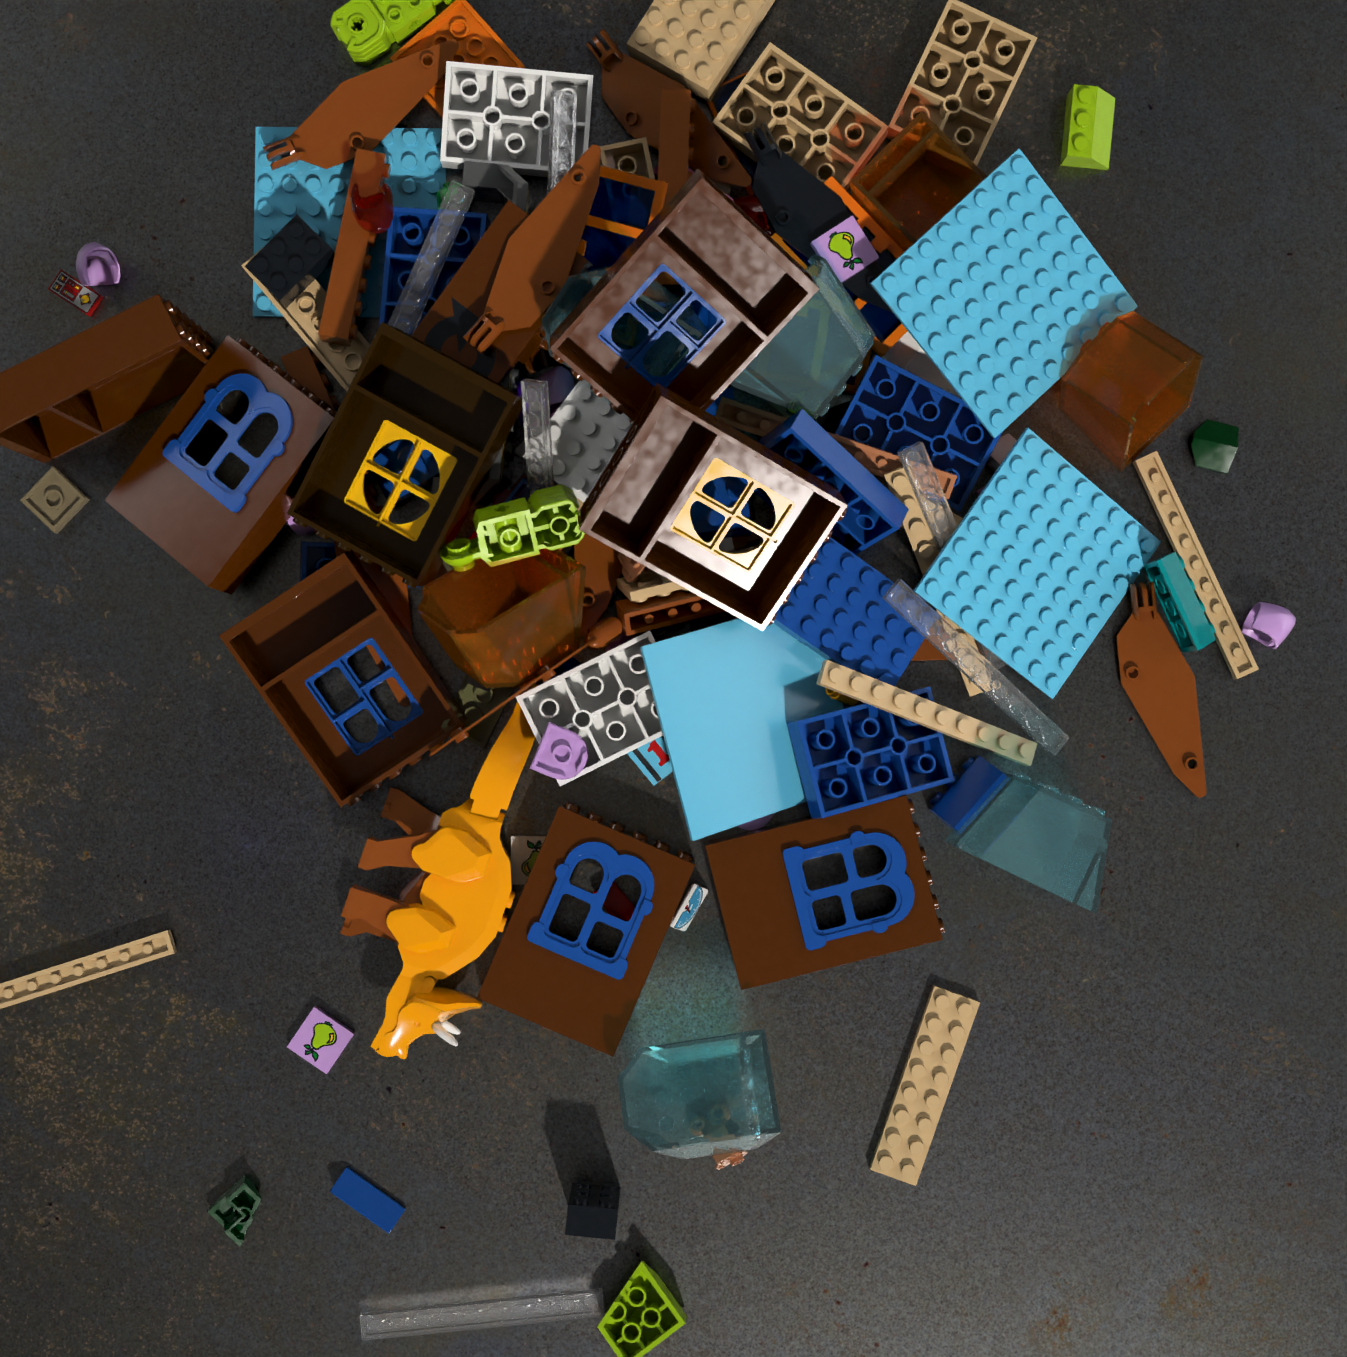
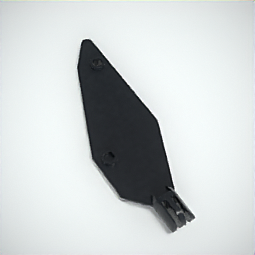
(802, 206)

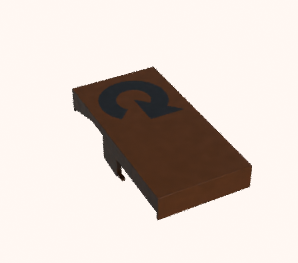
(466, 300)

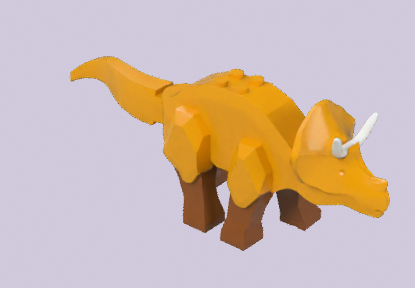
(451, 902)

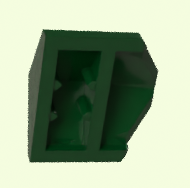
(1215, 446)

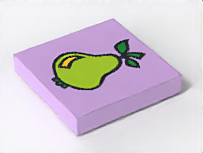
(845, 249)
(321, 1039)

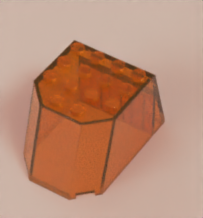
(914, 181)
(1129, 386)
(507, 617)

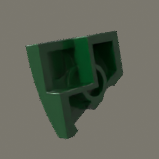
(236, 1209)

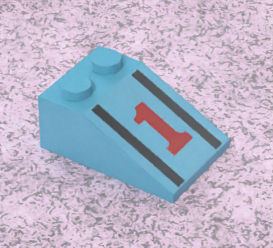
(653, 760)

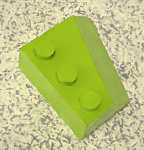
(641, 1315)

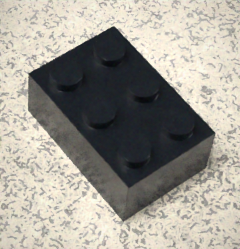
(291, 260)
(593, 1210)

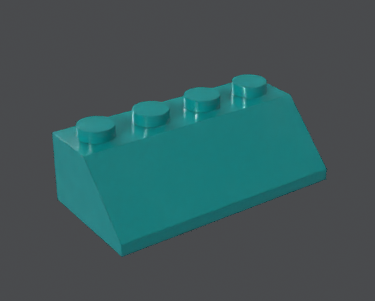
(1180, 603)

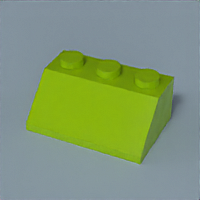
(1087, 128)

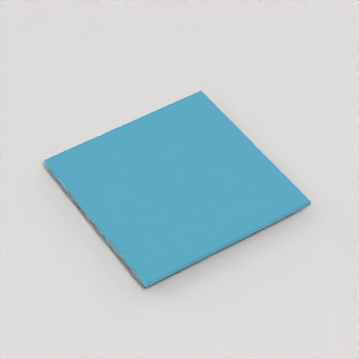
(321, 195)
(1003, 293)
(1037, 564)
(726, 716)

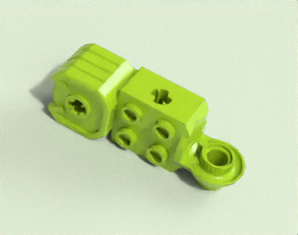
(373, 25)
(518, 529)

